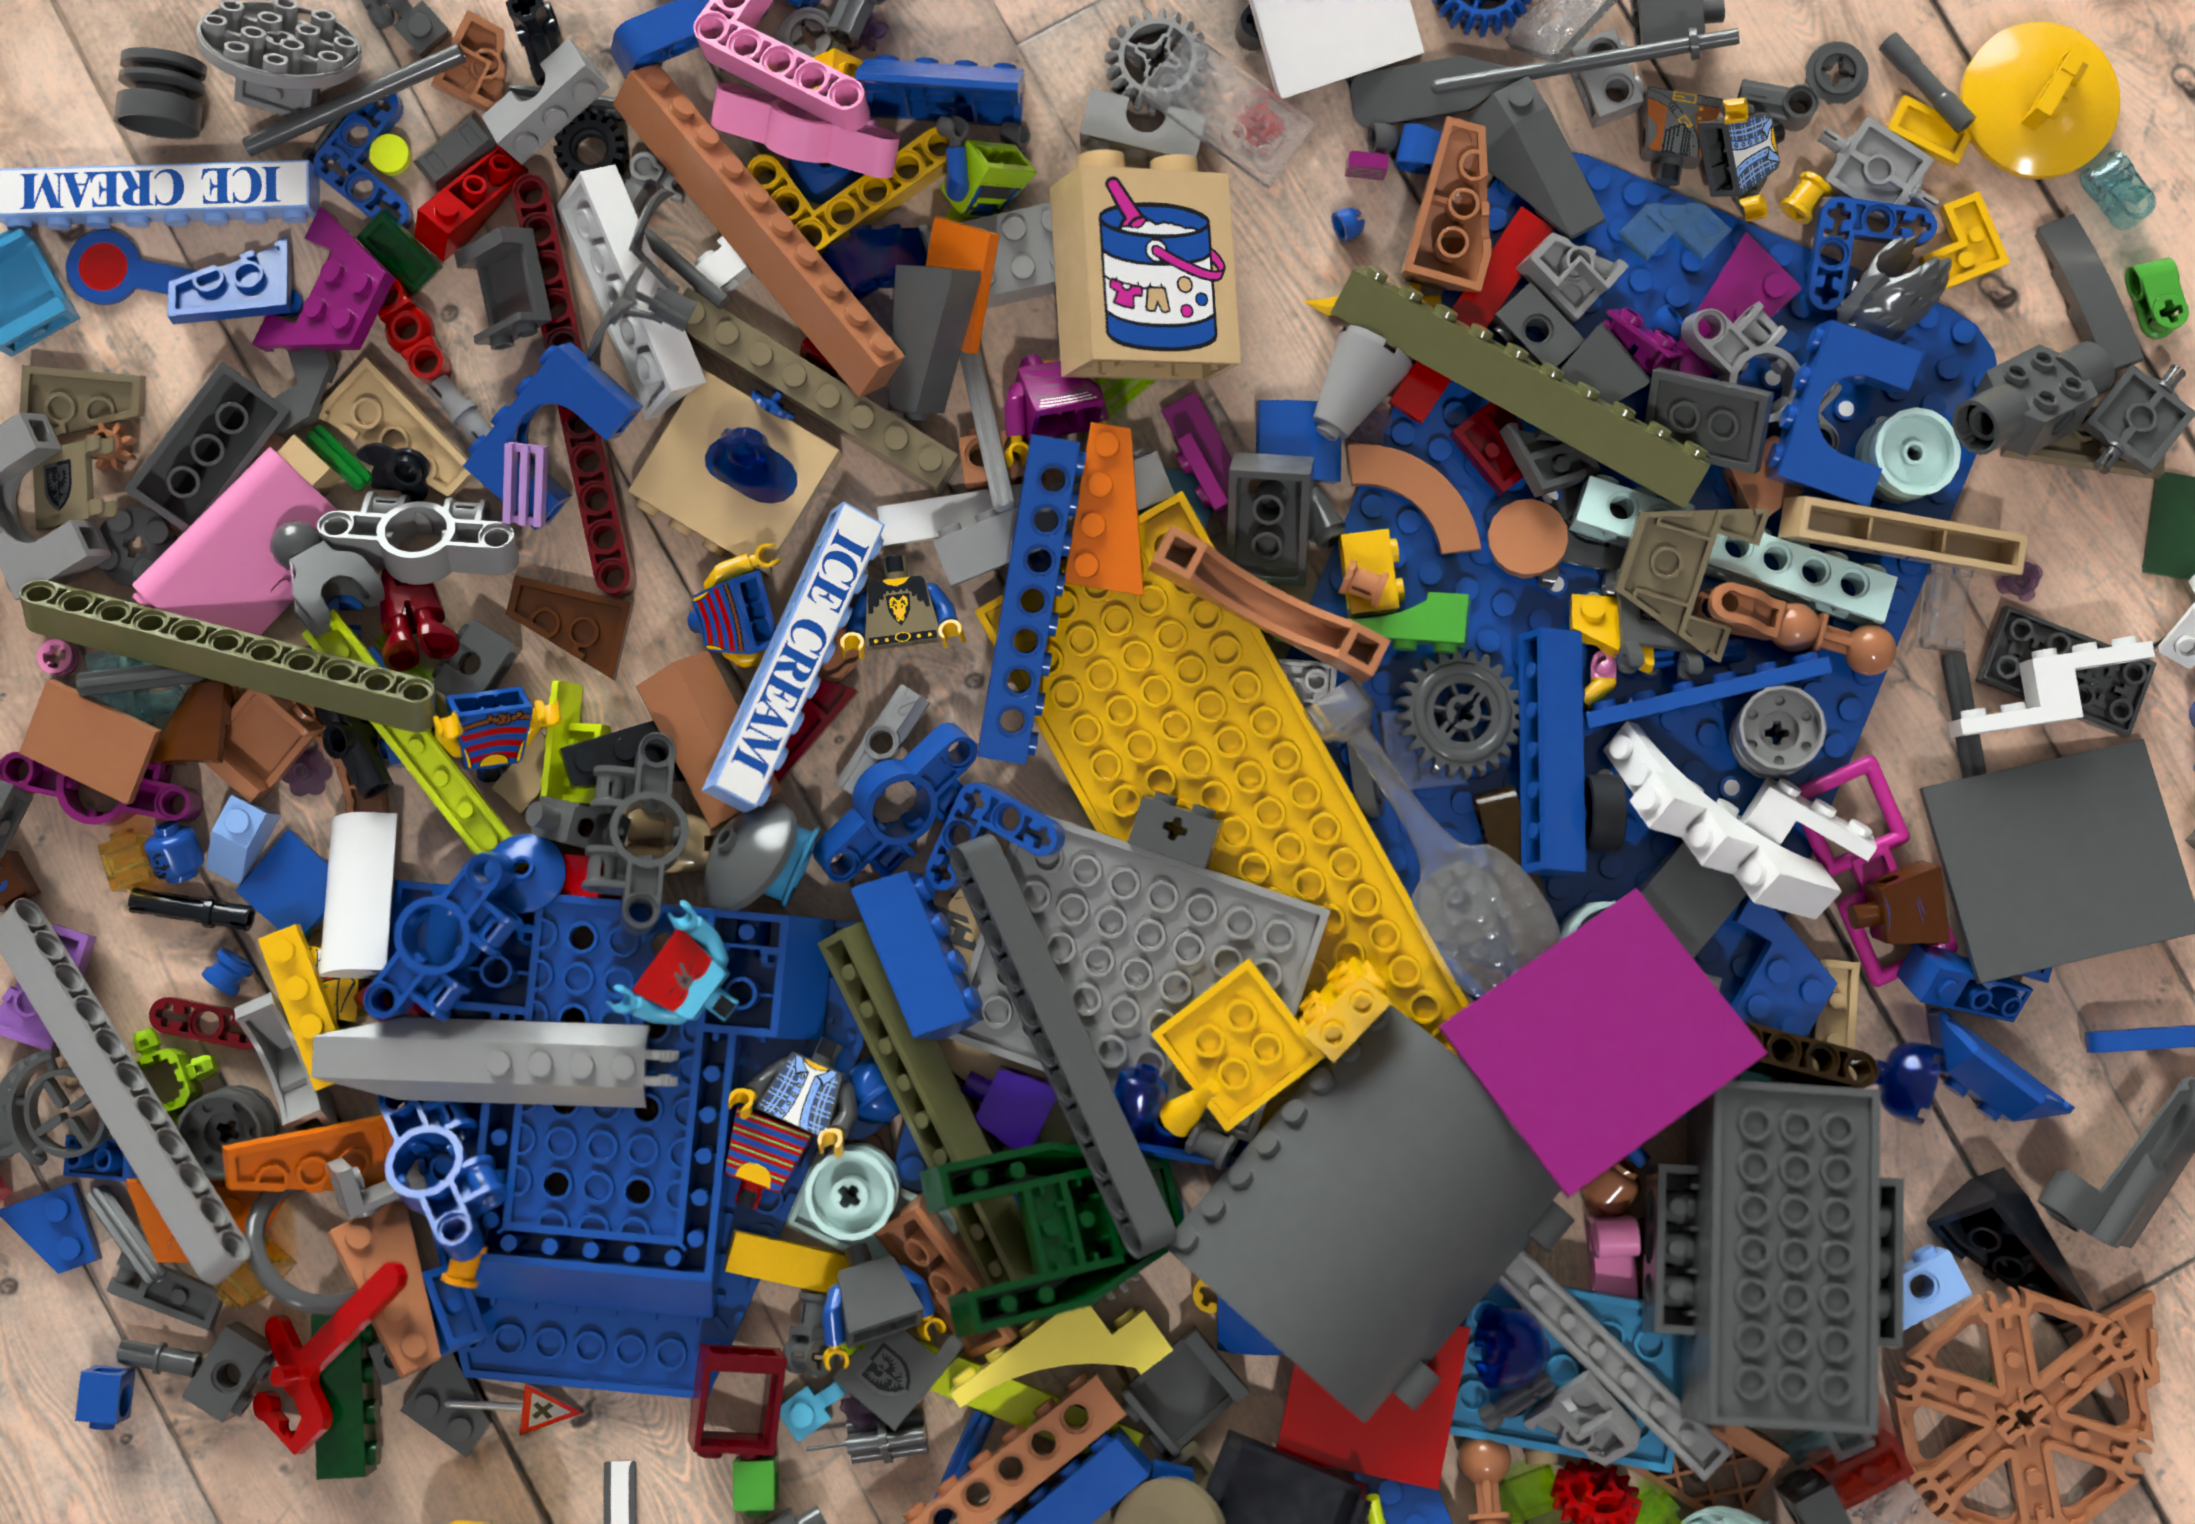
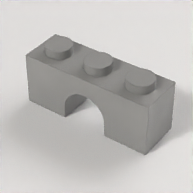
(568, 89)
(1107, 128)

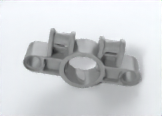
(1750, 336)
(467, 536)

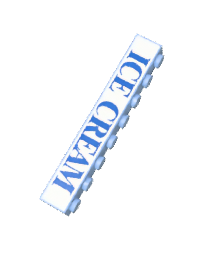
(159, 194)
(794, 658)

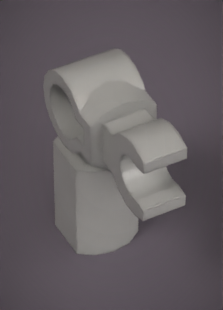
(648, 173)

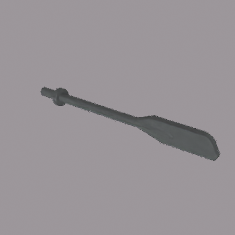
(1464, 82)

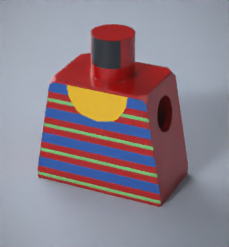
(763, 1155)

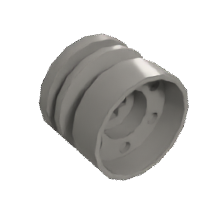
(1792, 716)

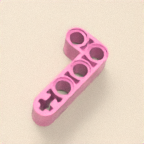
(1612, 1253)

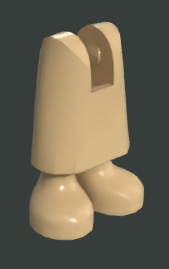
(695, 851)

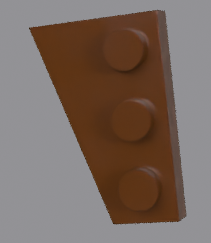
(575, 620)

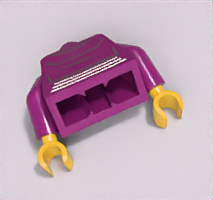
(1049, 405)

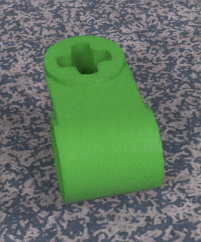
(2155, 294)

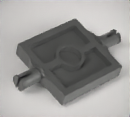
(2139, 419)

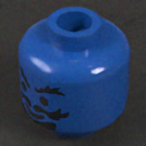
(174, 852)

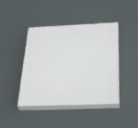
(1332, 39)

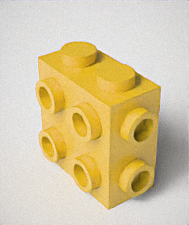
(1344, 1006)

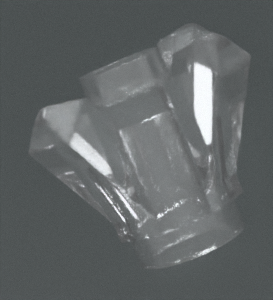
(1891, 1506)

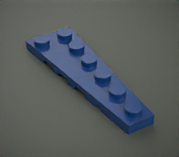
(1647, 703)

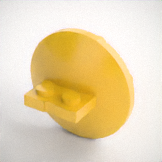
(2040, 100)

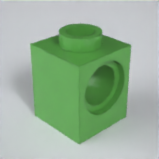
(756, 1486)

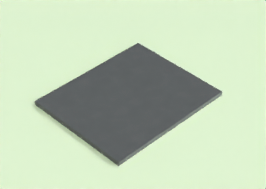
(2060, 860)

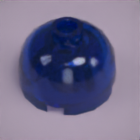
(1908, 1080)
(1511, 1348)

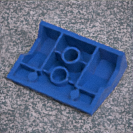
(931, 90)

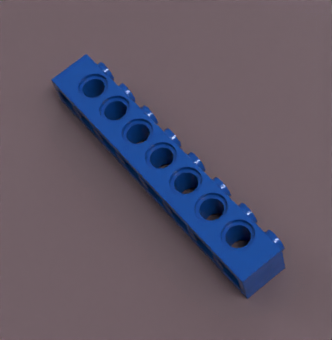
(995, 740)

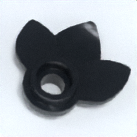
(397, 469)

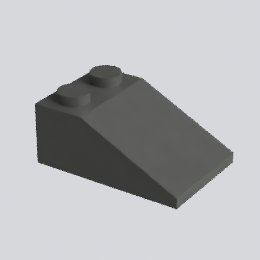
(1270, 516)

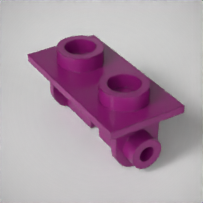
(1653, 348)

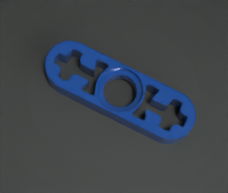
(2140, 1039)

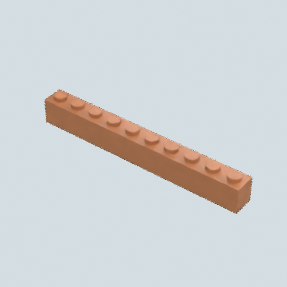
(758, 230)

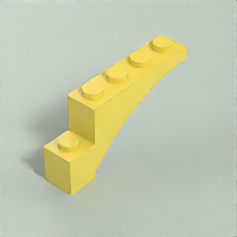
(1067, 1340)

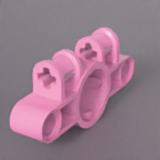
(801, 134)

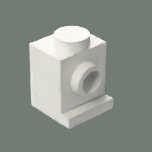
(723, 267)

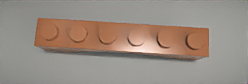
(1312, 630)

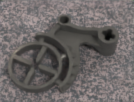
(19, 1116)

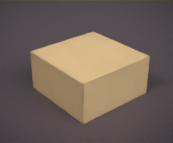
(309, 464)

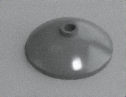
(749, 855)

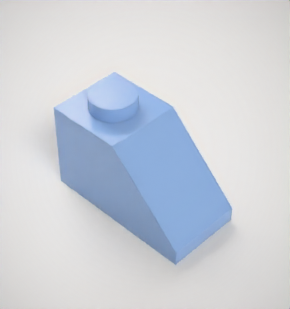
(239, 838)

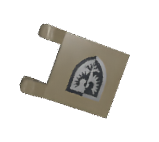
(66, 485)

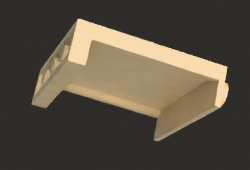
(684, 490)

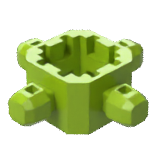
(188, 1070)

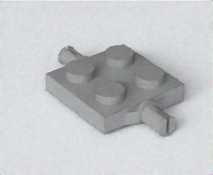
(1877, 167)

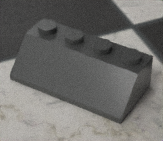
(206, 447)

